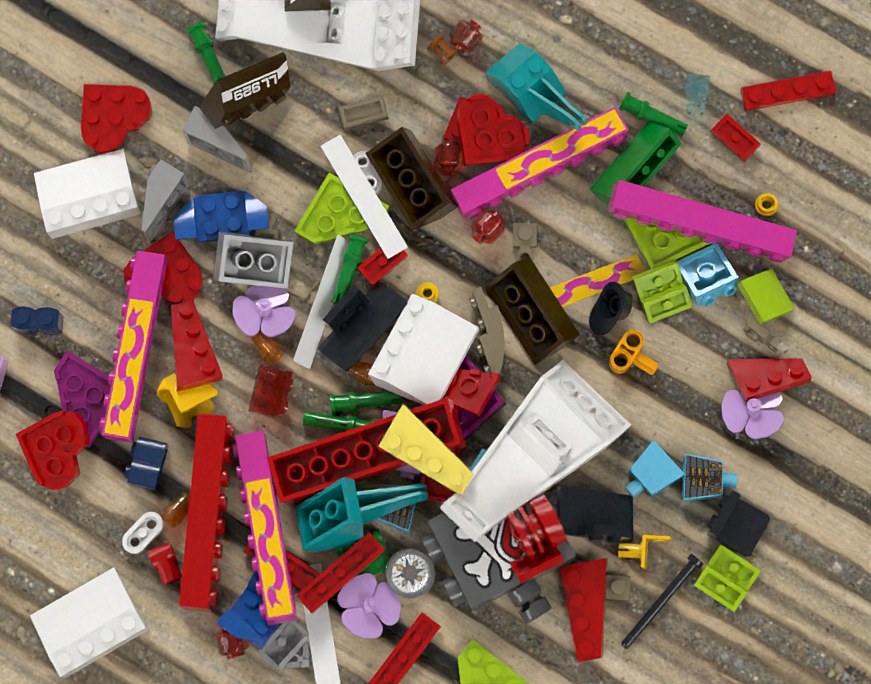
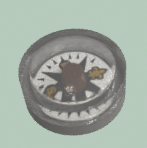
(410, 573)

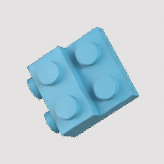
(708, 275)

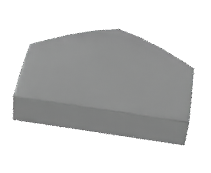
(287, 647)

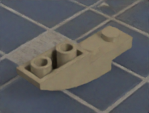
(492, 343)

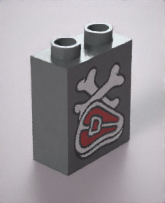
(481, 567)

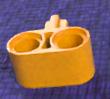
(632, 355)

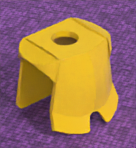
(187, 402)

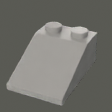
(217, 142)
(163, 192)
(252, 260)

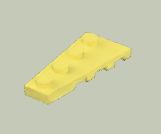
(423, 450)

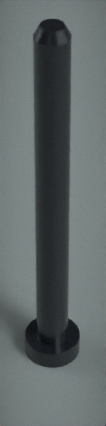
(662, 600)

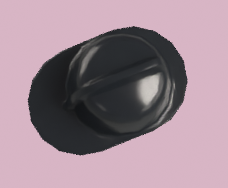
(611, 306)

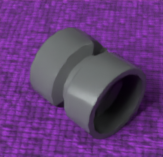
(530, 601)

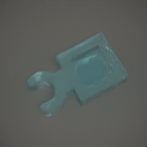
(697, 90)

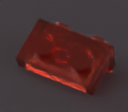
(271, 392)

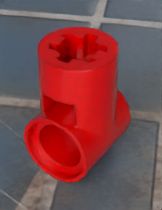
(164, 560)

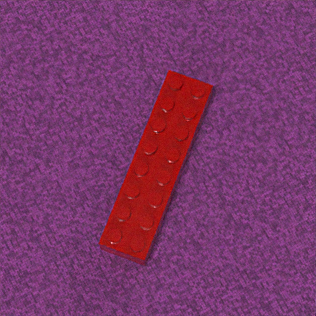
(355, 453)
(205, 513)

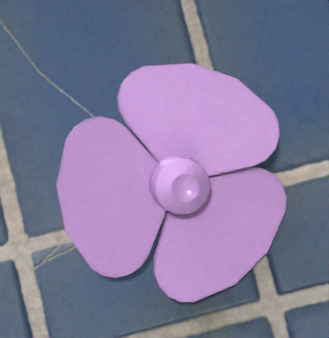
(257, 308)
(758, 422)
(369, 599)

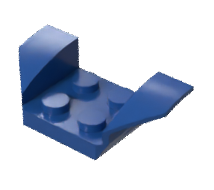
(220, 212)
(245, 617)

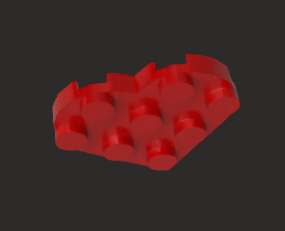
(112, 113)
(488, 133)
(182, 275)
(53, 448)

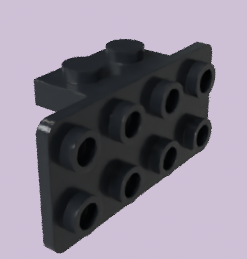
(359, 322)
(595, 514)

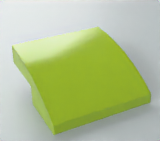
(662, 291)
(766, 296)
(727, 577)

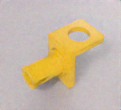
(641, 550)

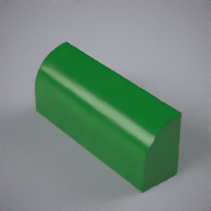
(638, 160)

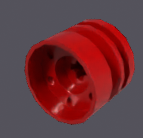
(536, 527)

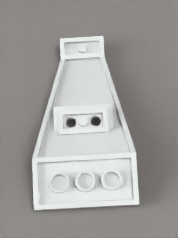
(353, 32)
(543, 442)

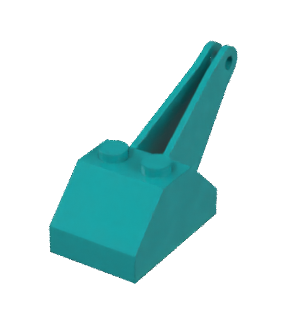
(533, 87)
(338, 512)

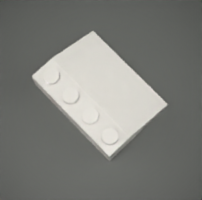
(86, 194)
(423, 351)
(88, 623)

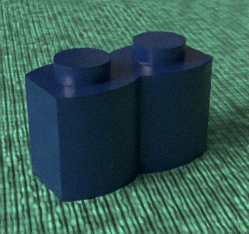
(42, 320)
(146, 464)

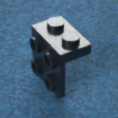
(737, 524)

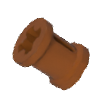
(435, 46)

